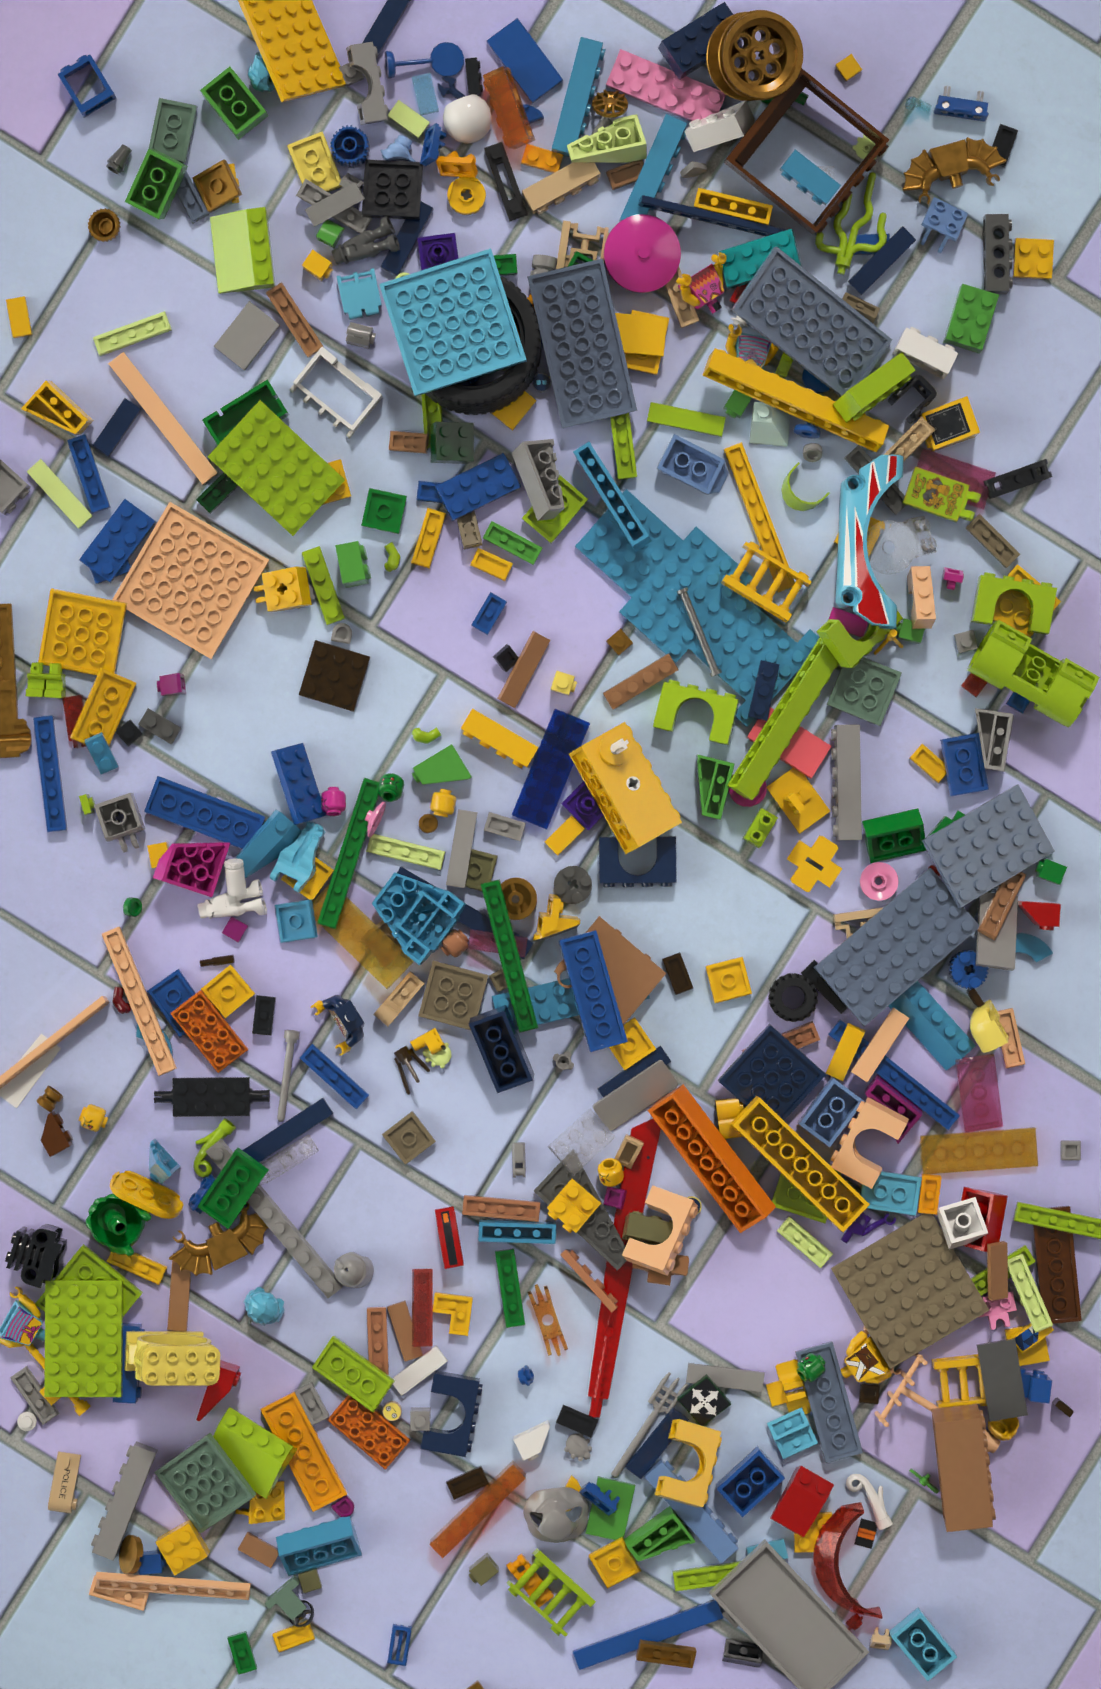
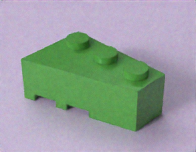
(658, 1535)

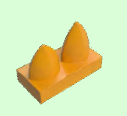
(457, 166)

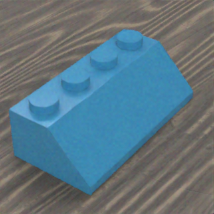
(318, 1546)

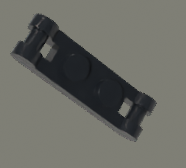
(1017, 478)

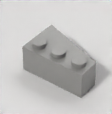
(994, 737)

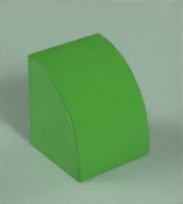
(330, 233)

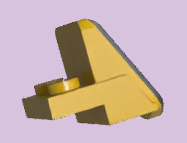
(552, 922)

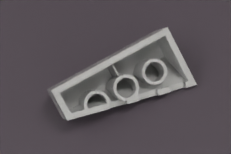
(540, 478)

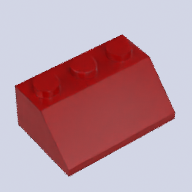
(993, 1210)

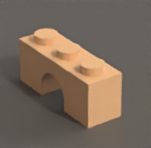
(921, 588)

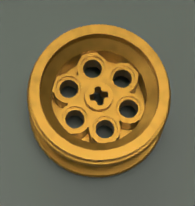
(785, 61)

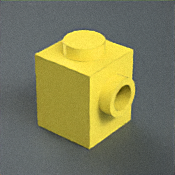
(563, 683)

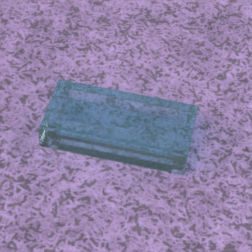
(425, 94)

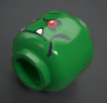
(390, 787)
(811, 1367)

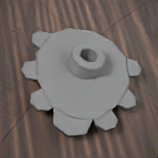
(578, 1447)

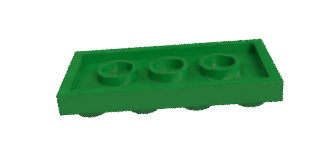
(233, 1188)

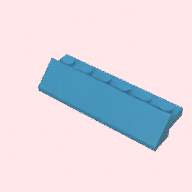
(933, 1026)

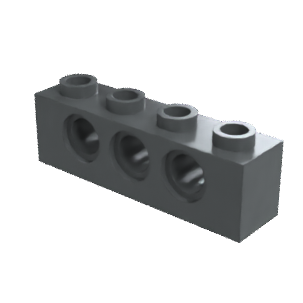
(1000, 223)

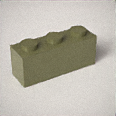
(646, 1229)

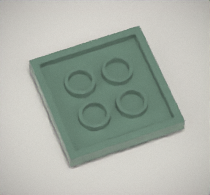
(865, 690)

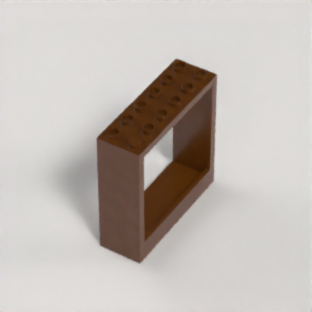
(771, 117)

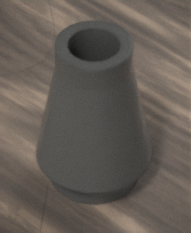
(118, 160)

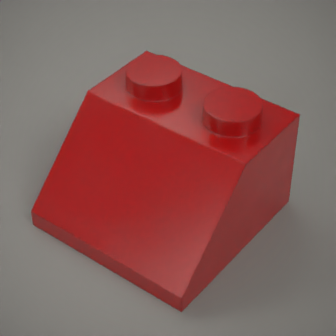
(1042, 914)

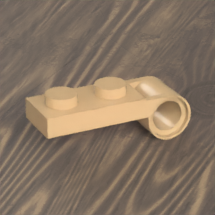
(398, 998)

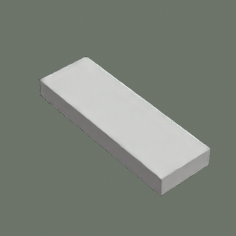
(419, 1370)

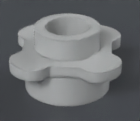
(562, 1066)

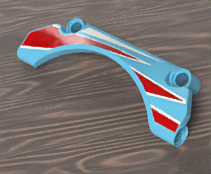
(853, 565)

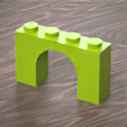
(1040, 597)
(845, 648)
(674, 696)

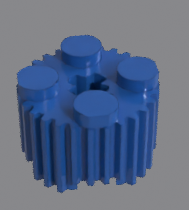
(358, 140)
(957, 972)

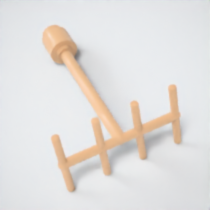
(993, 1443)

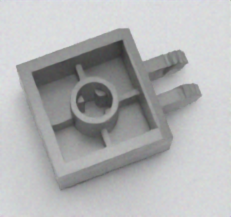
(130, 824)

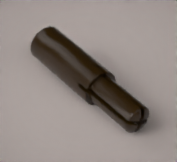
(218, 961)

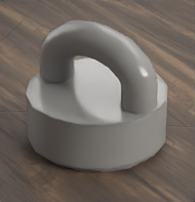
(812, 452)

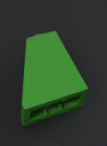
(441, 767)

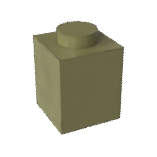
(483, 1569)

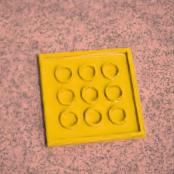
(82, 632)

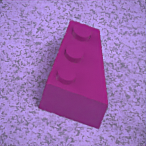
(887, 1095)

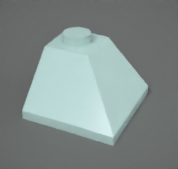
(769, 425)

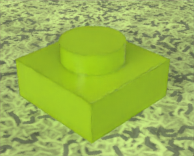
(87, 804)

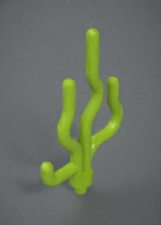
(847, 250)

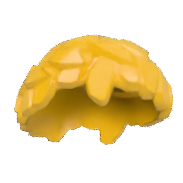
(1004, 1428)

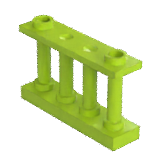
(568, 1586)

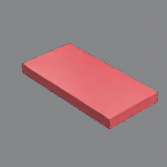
(804, 751)

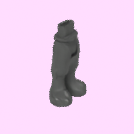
(364, 246)

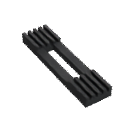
(496, 155)

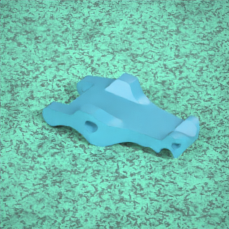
(299, 858)

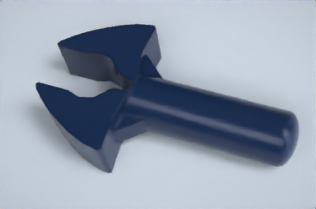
(451, 90)

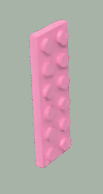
(662, 88)

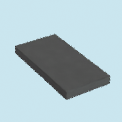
(1002, 1379)

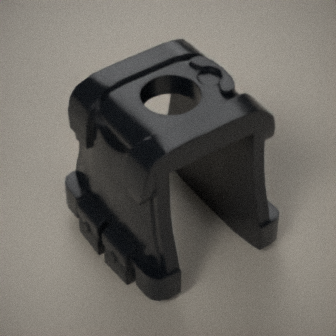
(923, 388)

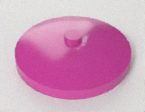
(642, 253)

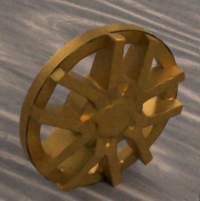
(610, 103)

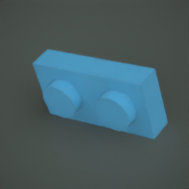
(101, 753)

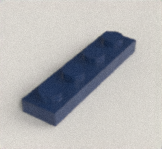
(624, 1076)

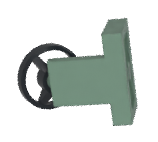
(290, 1602)

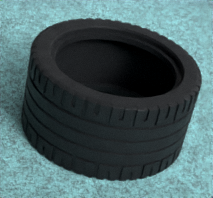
(514, 381)

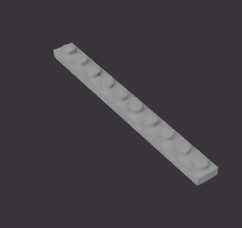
(283, 1229)

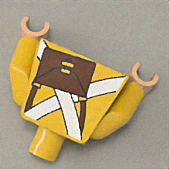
(866, 1361)

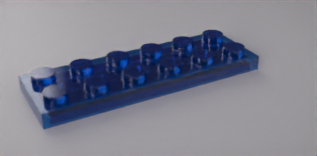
(550, 769)

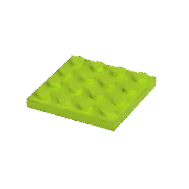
(89, 1266)

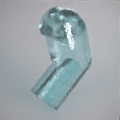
(913, 102)

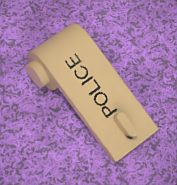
(64, 1482)

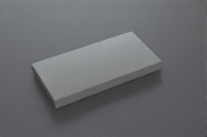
(1001, 951)

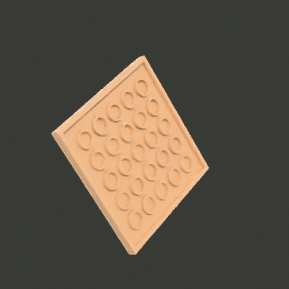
(190, 580)

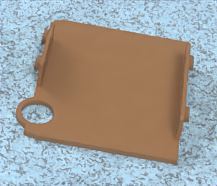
(629, 969)

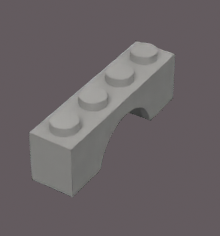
(363, 58)

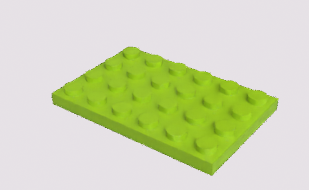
(276, 468)
(83, 1338)

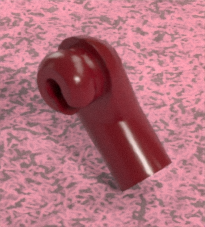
(118, 1002)

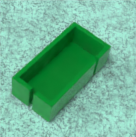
(236, 410)

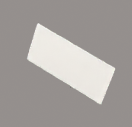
(18, 1088)

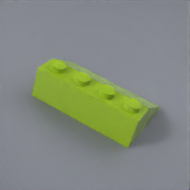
(242, 250)
(253, 1450)

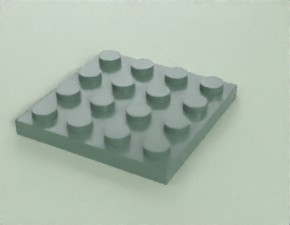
(205, 1483)

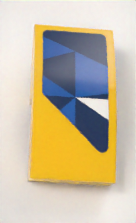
(1027, 1338)

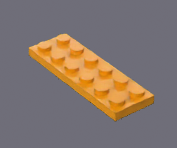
(310, 1462)

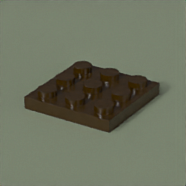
(334, 675)

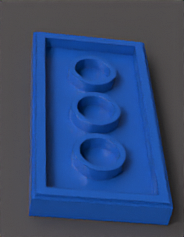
(525, 59)

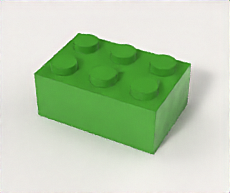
(234, 103)
(156, 184)
(971, 318)
(352, 564)

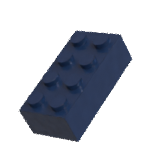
(687, 47)
(501, 1049)

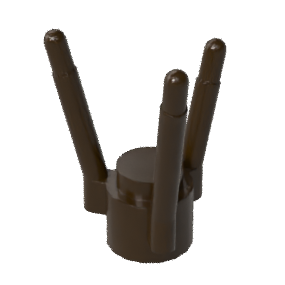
(404, 1056)

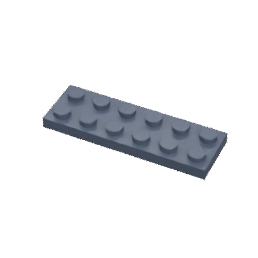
(831, 1407)

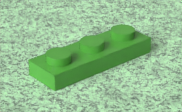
(512, 543)

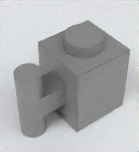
(360, 335)

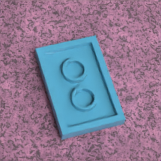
(893, 1193)

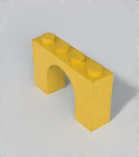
(705, 1443)

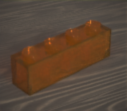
(508, 107)

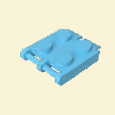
(359, 294)

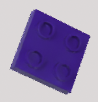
(437, 250)
(583, 806)

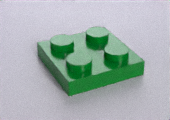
(384, 511)

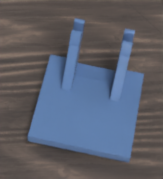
(943, 219)

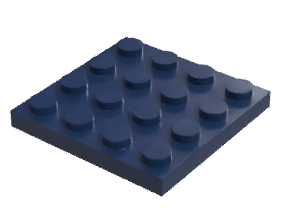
(774, 1072)

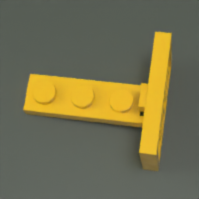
(798, 799)

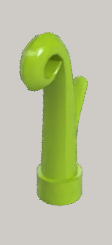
(225, 1128)

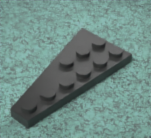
(599, 1228)

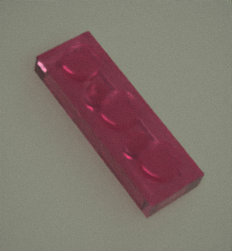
(485, 941)

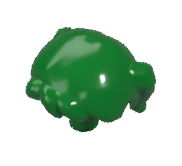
(116, 1223)

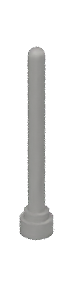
(291, 1038)

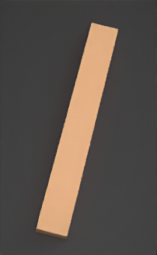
(163, 418)
(139, 1001)
(53, 1040)
(172, 1585)

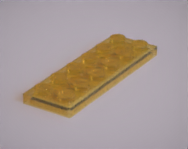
(366, 942)
(979, 1150)

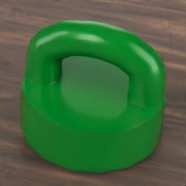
(132, 907)

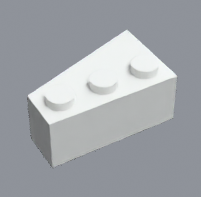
(720, 127)

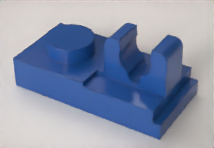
(432, 144)
(599, 1499)

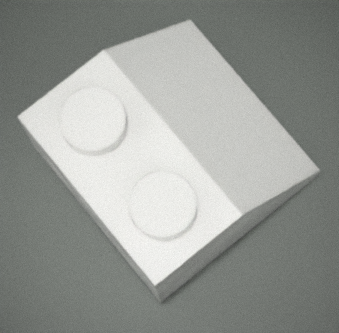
(961, 1223)

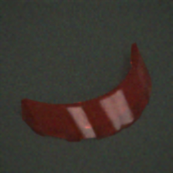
(827, 1559)

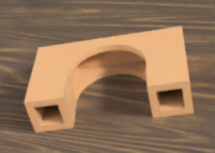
(871, 1116)
(662, 1256)

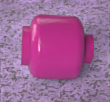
(333, 801)

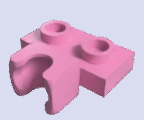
(999, 1310)

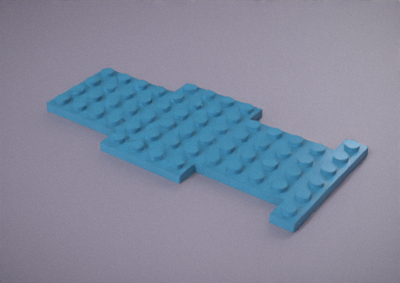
(732, 625)

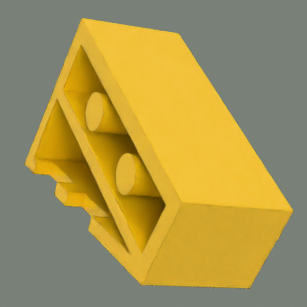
(56, 407)

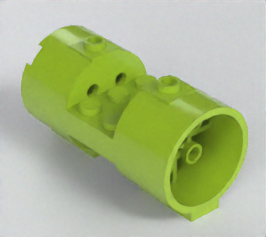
(1052, 684)

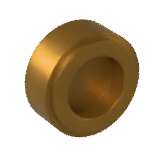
(428, 823)

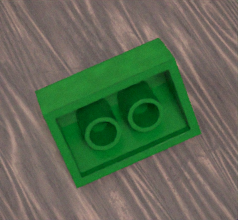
(894, 835)

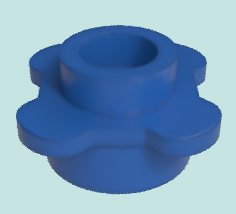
(526, 1375)

